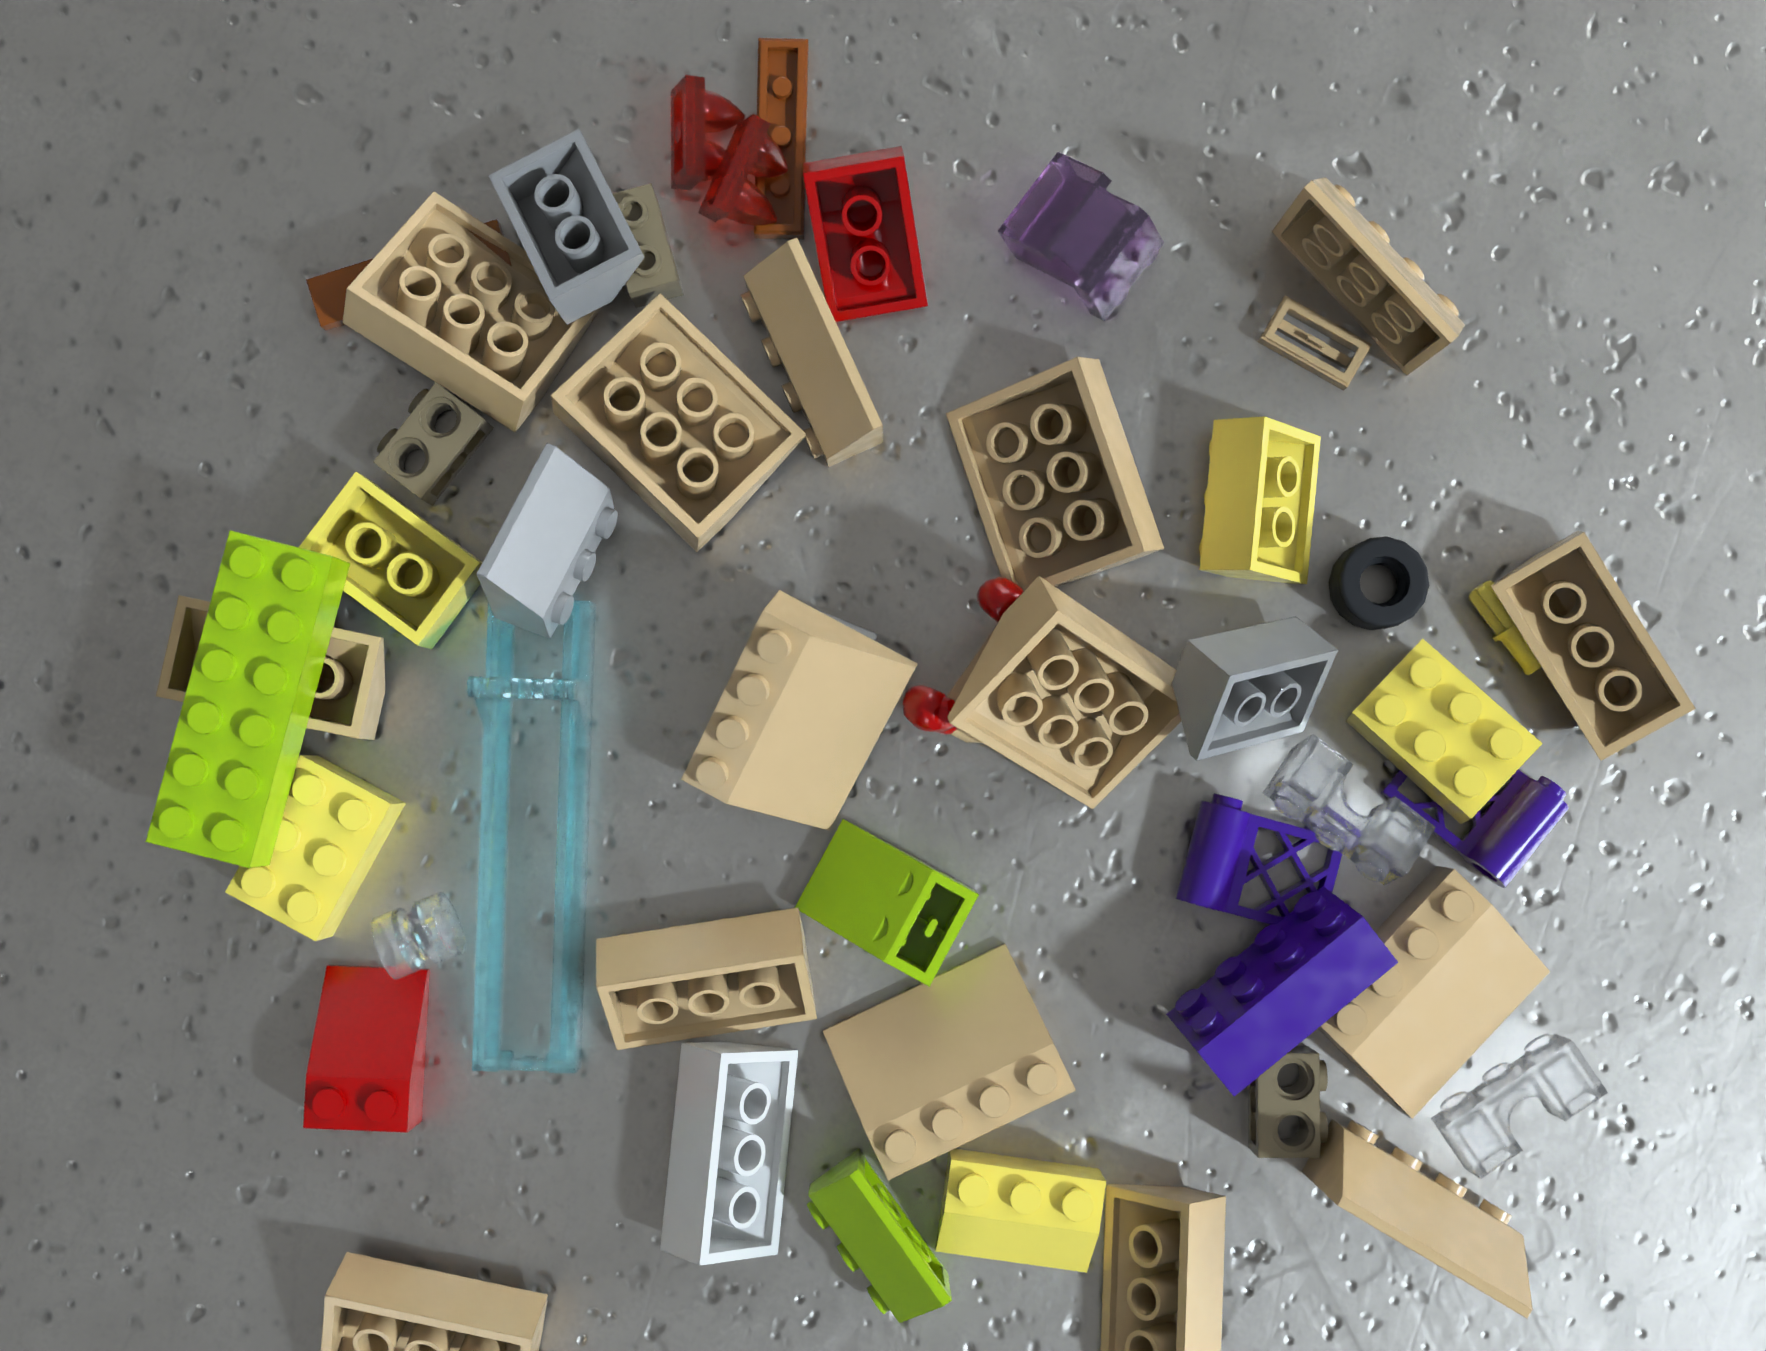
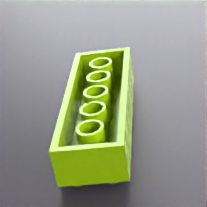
(248, 701)

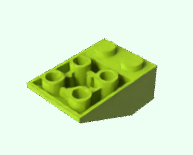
(887, 902)

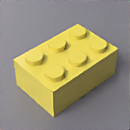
(397, 561)
(1443, 732)
(321, 850)

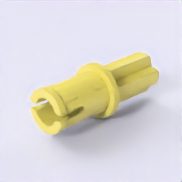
(1496, 616)

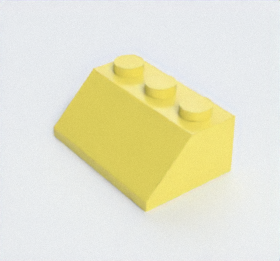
(1259, 500)
(1020, 1210)

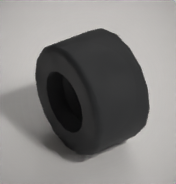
(1406, 567)

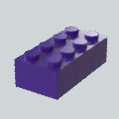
(1281, 988)

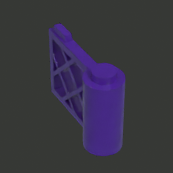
(1507, 829)
(1221, 856)

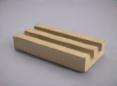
(1305, 359)

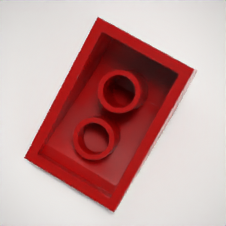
(865, 233)
(368, 1051)

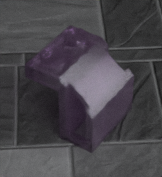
(1082, 234)

